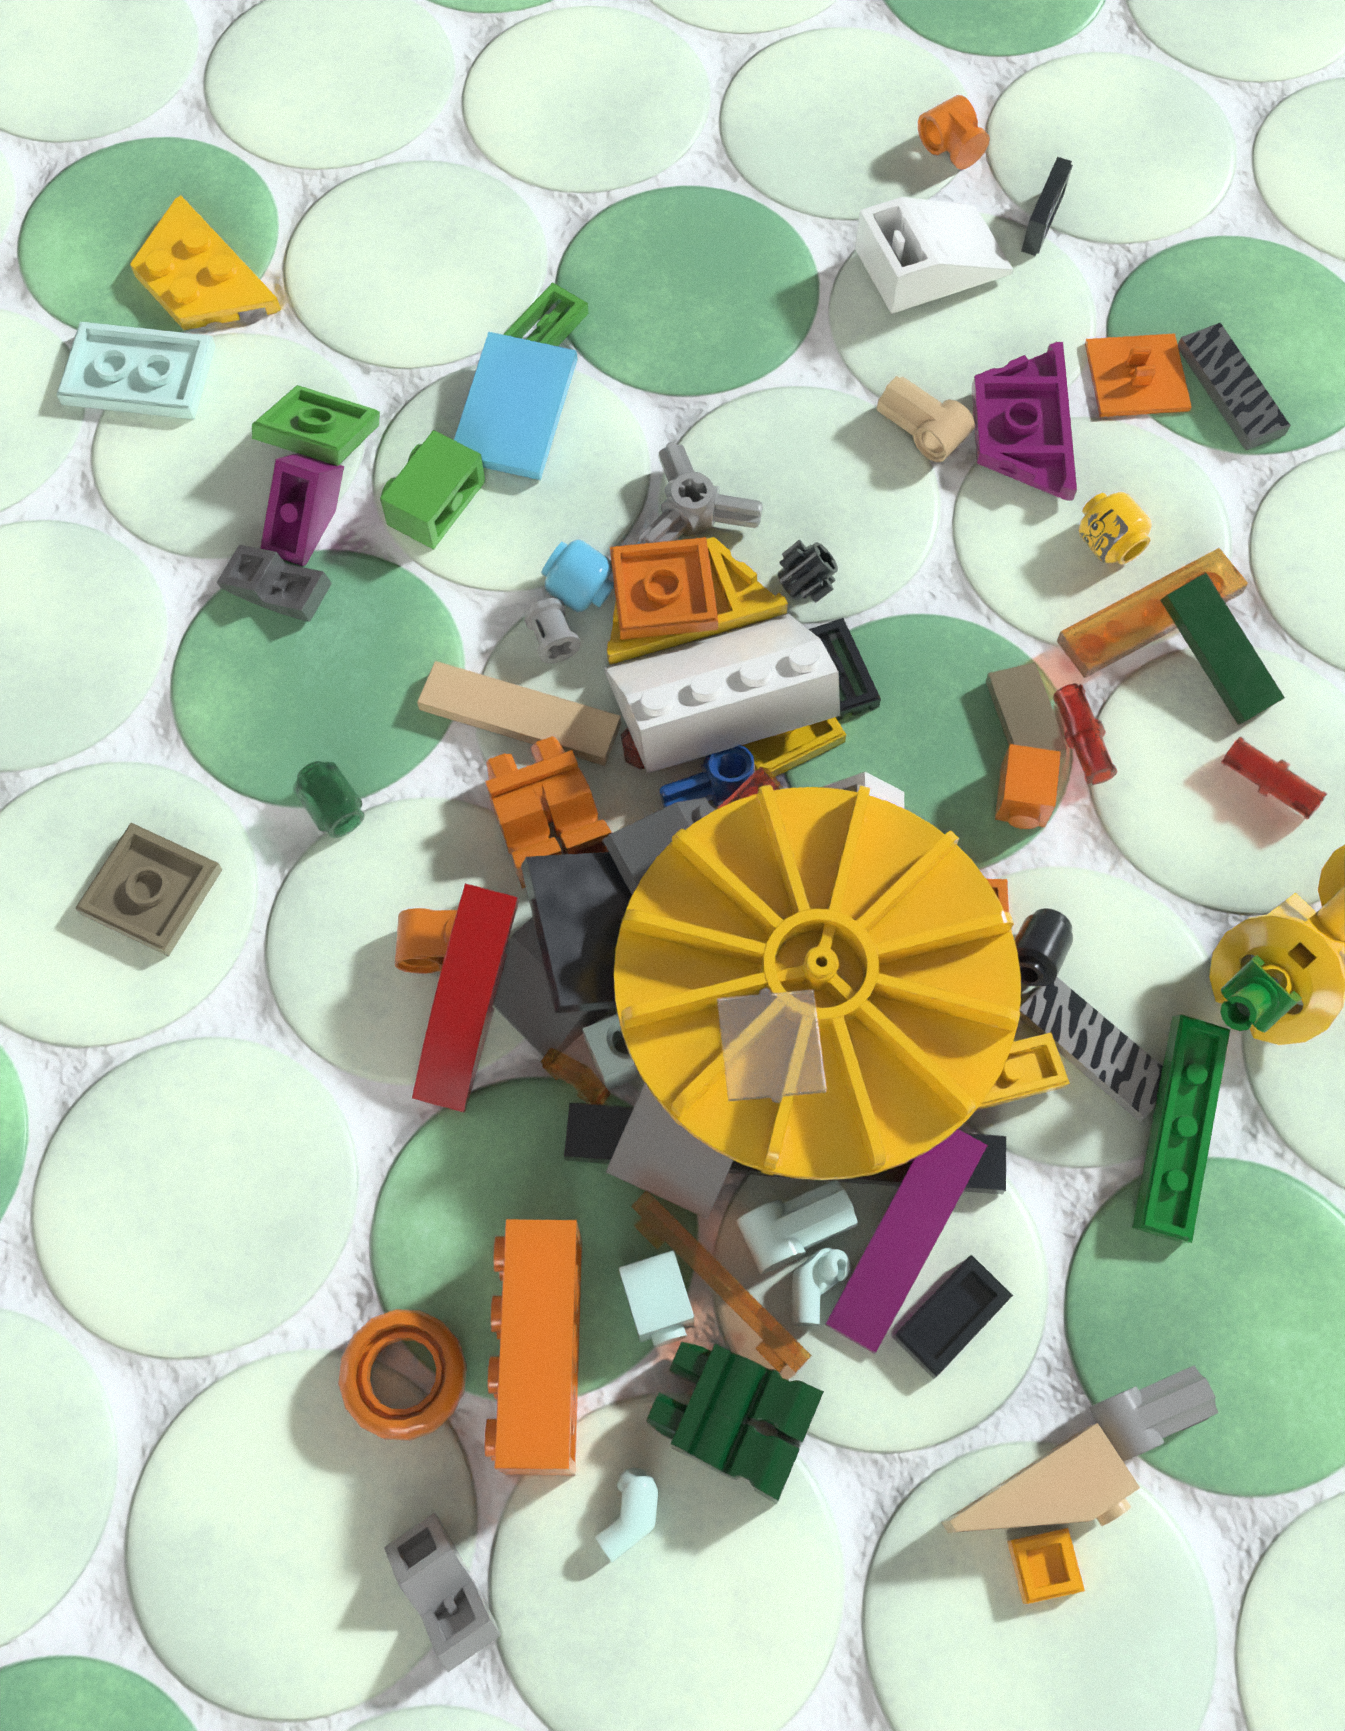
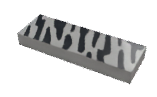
(1095, 1046)

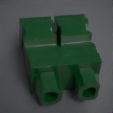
(716, 1420)

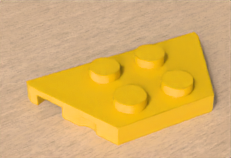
(197, 272)
(738, 603)

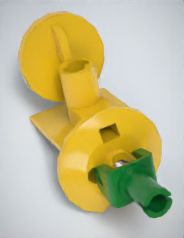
(1295, 960)

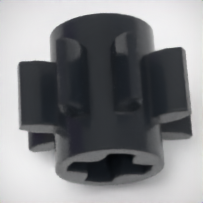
(807, 571)

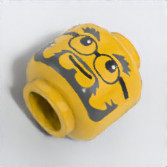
(1115, 527)

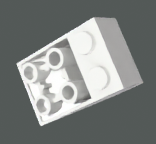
(926, 250)

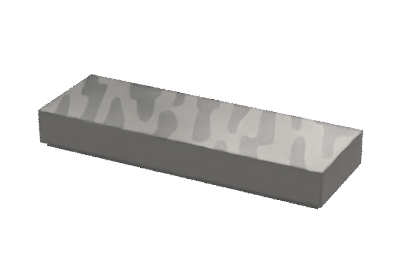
(1233, 386)

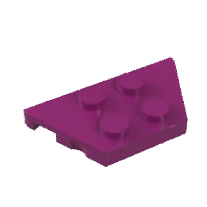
(1026, 422)

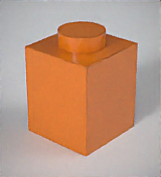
(1027, 786)

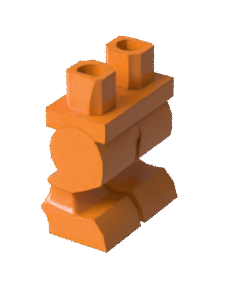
(543, 794)

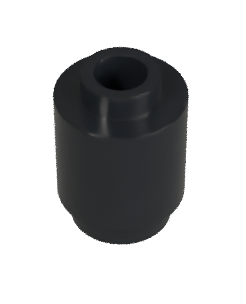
(1043, 946)

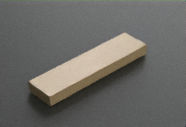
(518, 712)

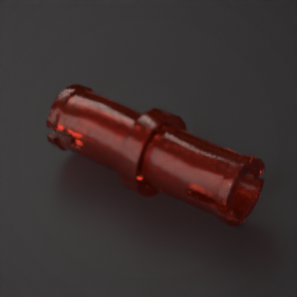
(1084, 734)
(1274, 778)

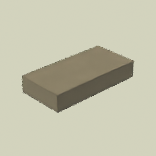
(1025, 708)

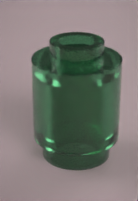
(329, 798)

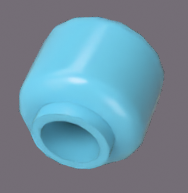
(578, 575)

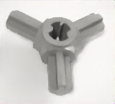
(695, 502)

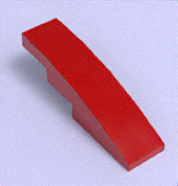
(465, 997)

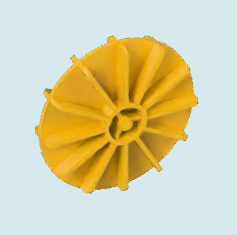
(836, 900)

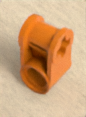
(423, 939)

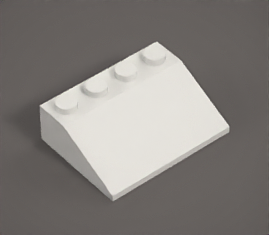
(725, 691)

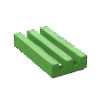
(558, 324)

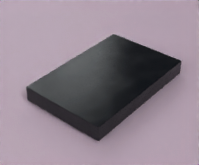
(577, 921)

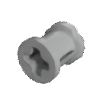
(551, 630)

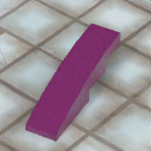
(904, 1240)

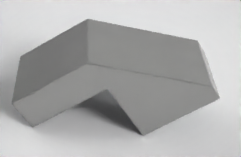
(442, 1592)

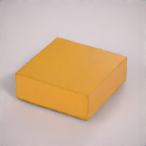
(1045, 1566)

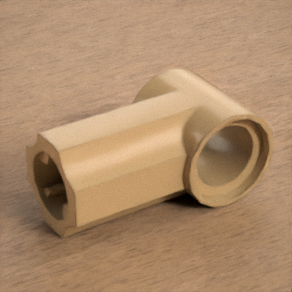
(934, 425)

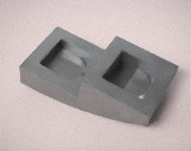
(270, 583)

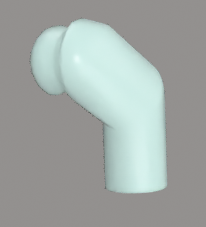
(812, 1280)
(637, 1513)

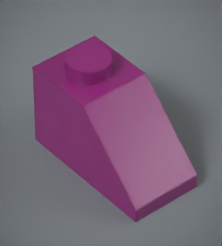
(300, 506)

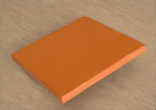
(1137, 375)

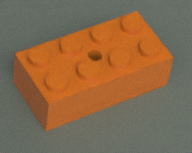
(538, 1348)

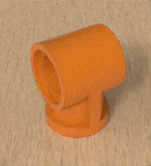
(954, 129)

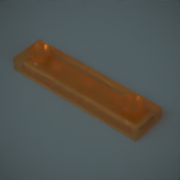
(1141, 615)
(777, 1343)

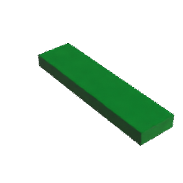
(1181, 1129)

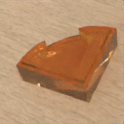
(577, 1074)

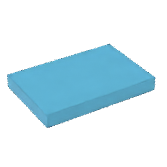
(516, 403)

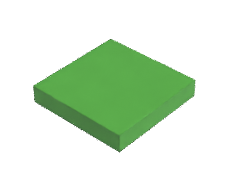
(316, 425)

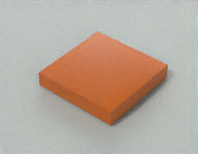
(663, 588)

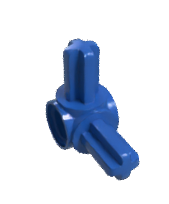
(713, 780)

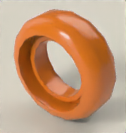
(361, 1354)

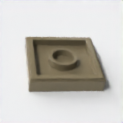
(149, 889)

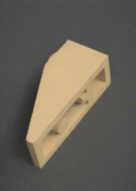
(1064, 1486)

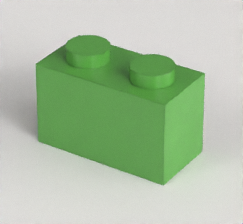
(432, 489)

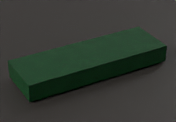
(1222, 648)

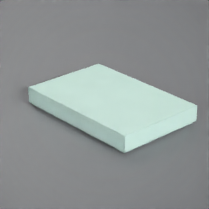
(136, 370)

